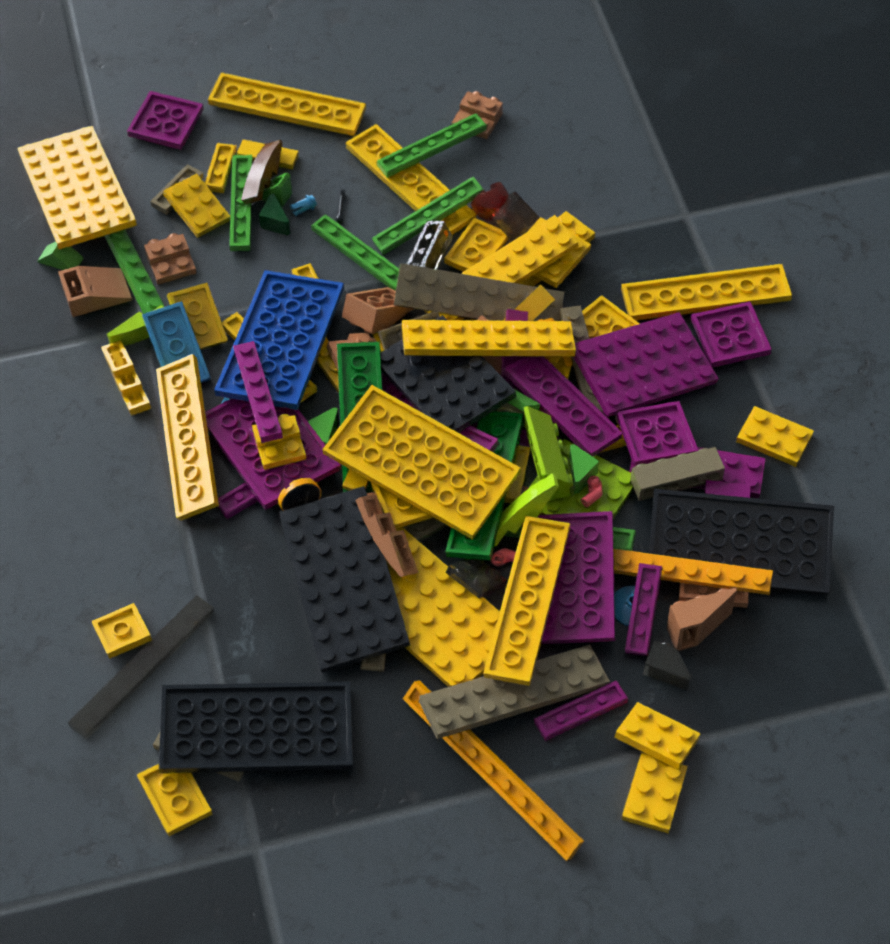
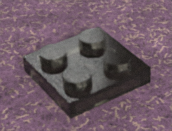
(515, 217)
(476, 576)

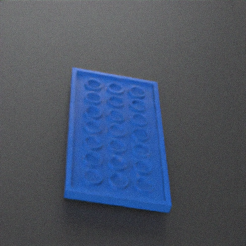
(288, 329)

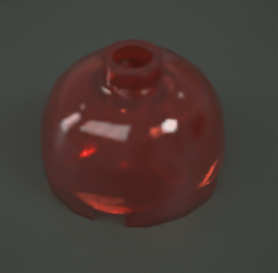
(489, 203)

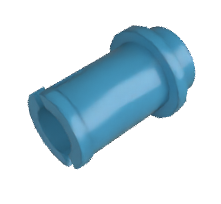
(303, 205)

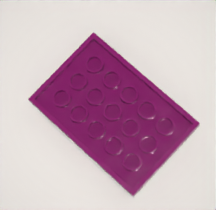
(643, 364)
(233, 432)
(584, 588)

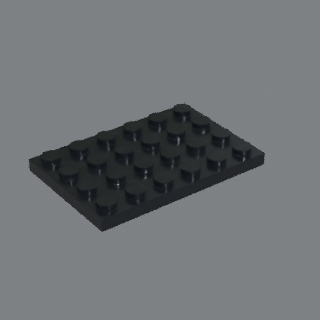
(447, 388)

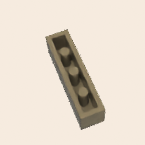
(677, 472)

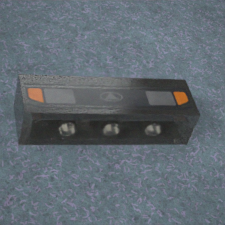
(431, 245)

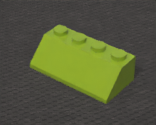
(547, 450)

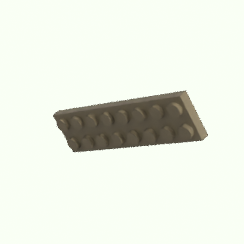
(464, 294)
(491, 700)

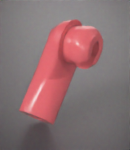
(595, 491)
(503, 556)

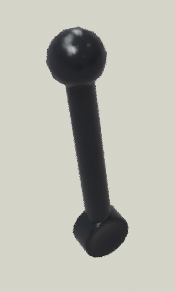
(339, 218)

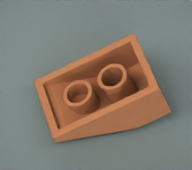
(373, 309)

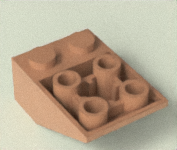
(93, 288)
(695, 619)

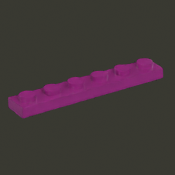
(258, 392)

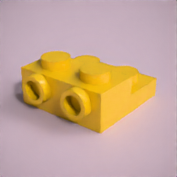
(283, 450)

